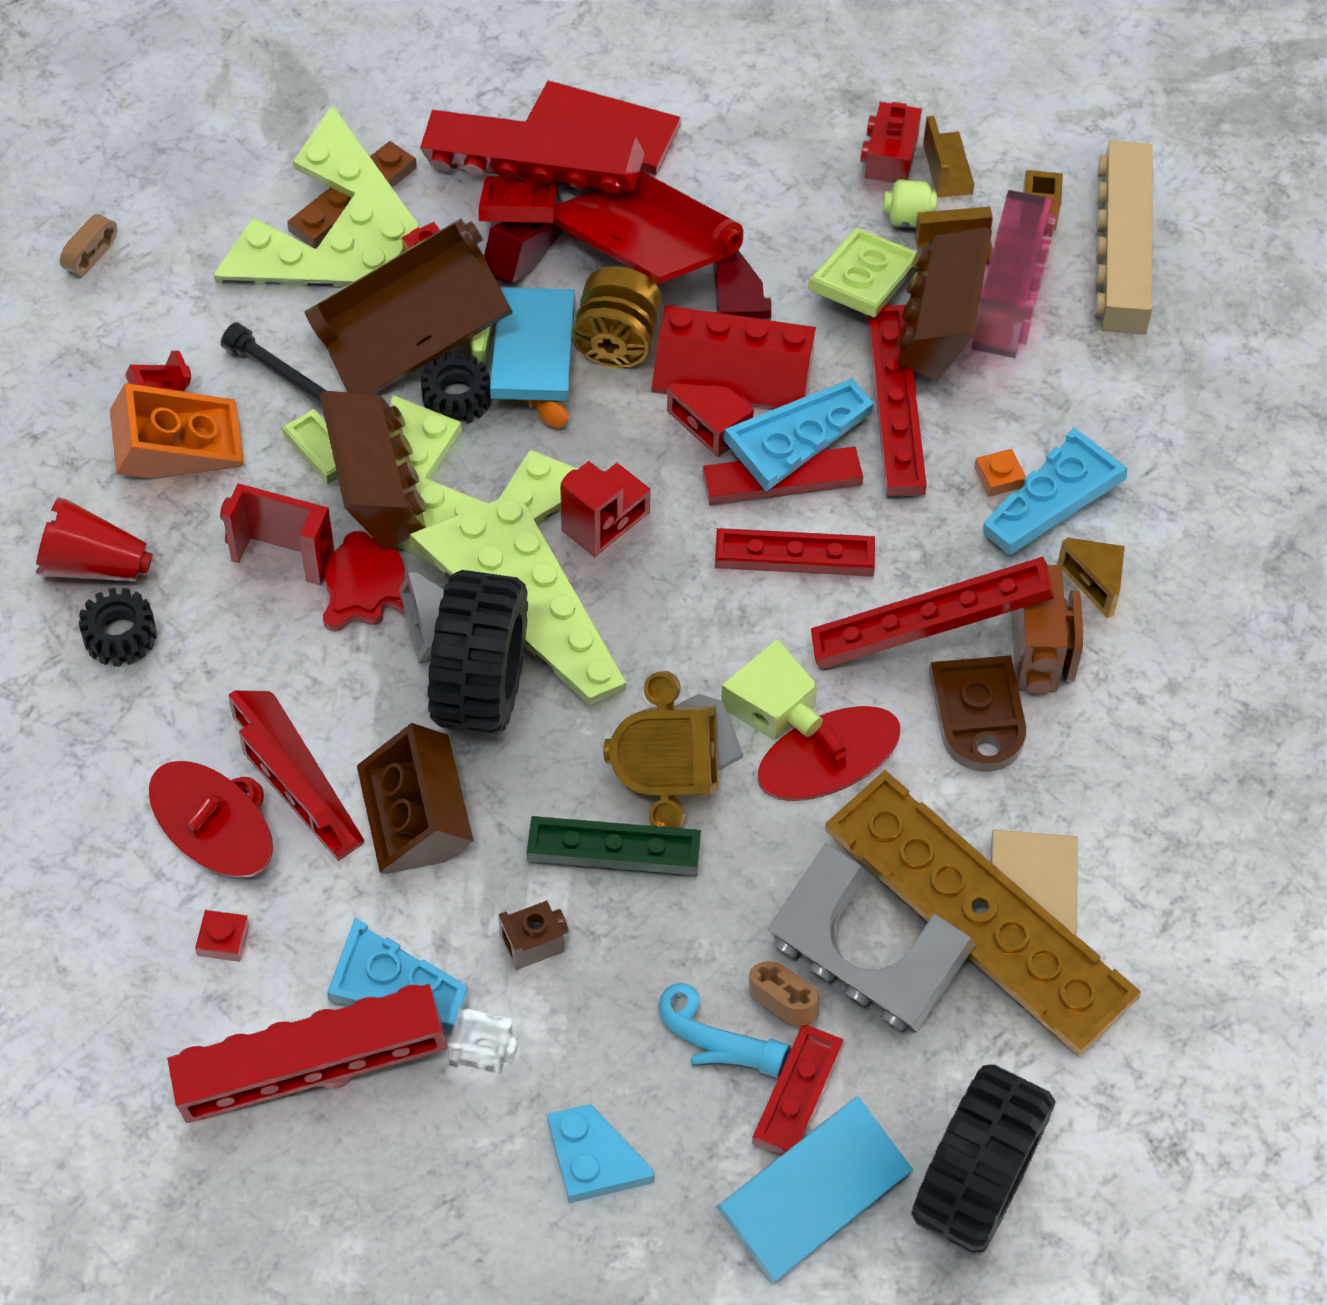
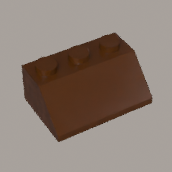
(414, 800)

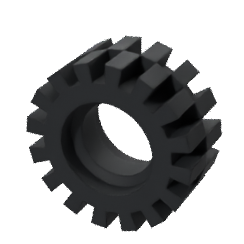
(456, 372)
(114, 608)

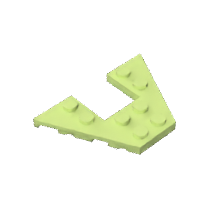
(359, 240)
(431, 439)

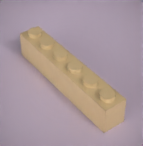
(1126, 237)

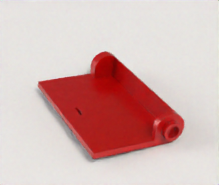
(651, 228)

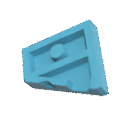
(594, 1155)

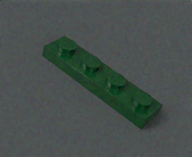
(613, 845)

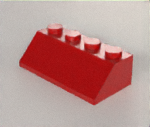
(751, 356)

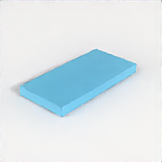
(533, 345)
(814, 1189)

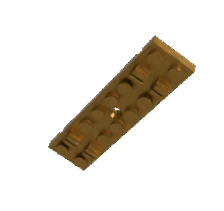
(1014, 939)

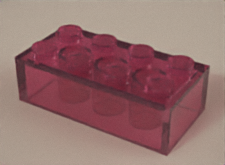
(1014, 274)

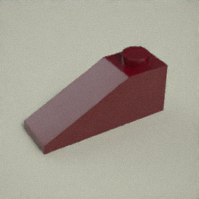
(518, 247)
(740, 289)

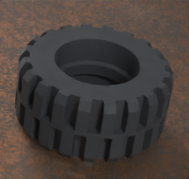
(477, 652)
(982, 1158)

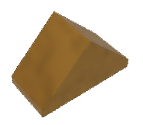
(1095, 570)

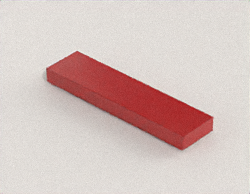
(824, 471)
(795, 552)

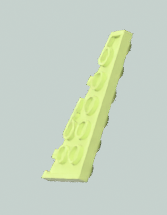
(507, 542)

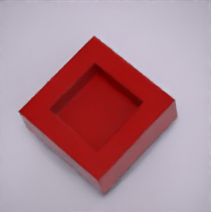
(222, 935)

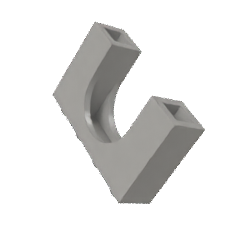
(903, 990)

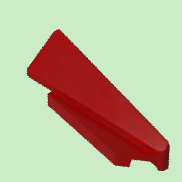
(289, 767)

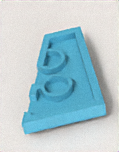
(380, 968)

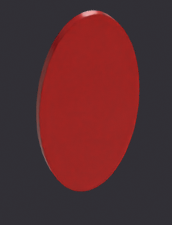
(838, 755)
(210, 819)

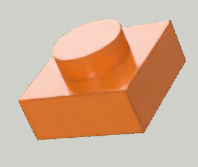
(1000, 472)

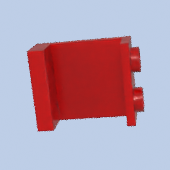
(280, 522)

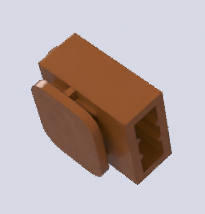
(1048, 639)

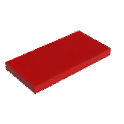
(583, 109)

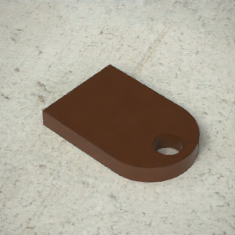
(976, 706)

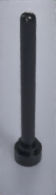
(239, 341)

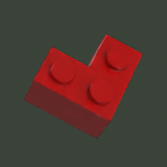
(601, 505)

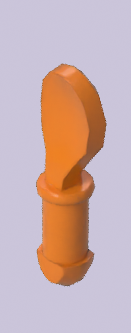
(551, 412)

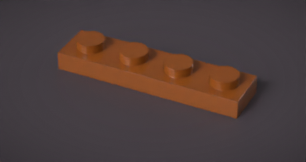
(319, 216)

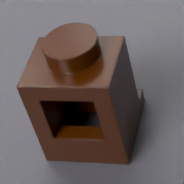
(525, 941)

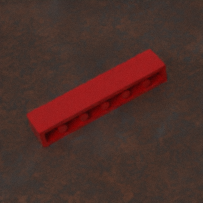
(532, 151)
(306, 1053)

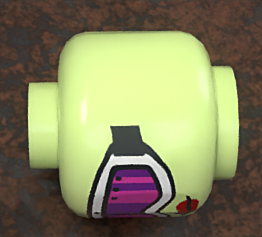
(907, 200)

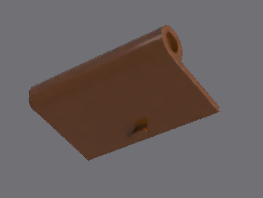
(410, 310)

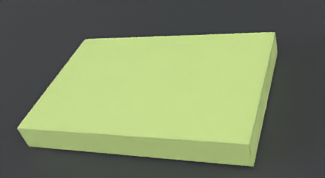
(863, 272)

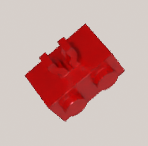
(892, 142)

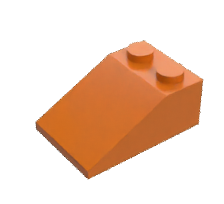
(173, 432)

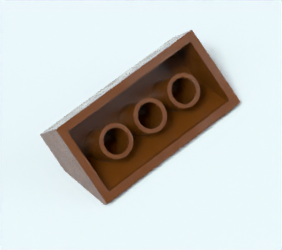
(943, 301)
(374, 465)

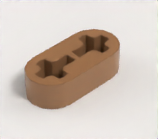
(88, 244)
(789, 998)

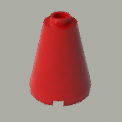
(89, 547)

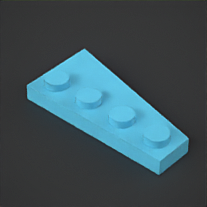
(794, 433)
(1062, 486)

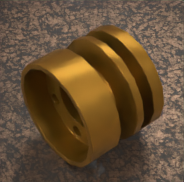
(616, 317)

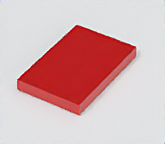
(517, 200)

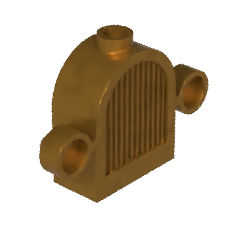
(666, 750)

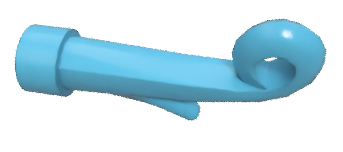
(722, 1045)

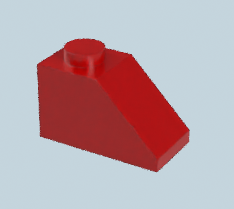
(708, 412)

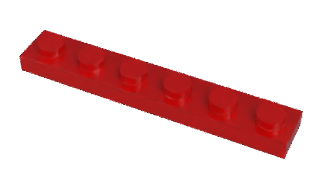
(896, 407)
(932, 613)

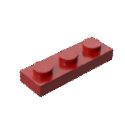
(798, 1090)

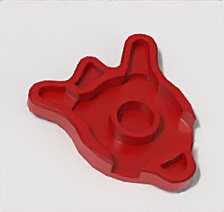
(362, 581)

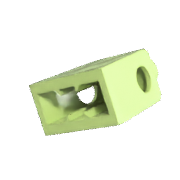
(773, 694)

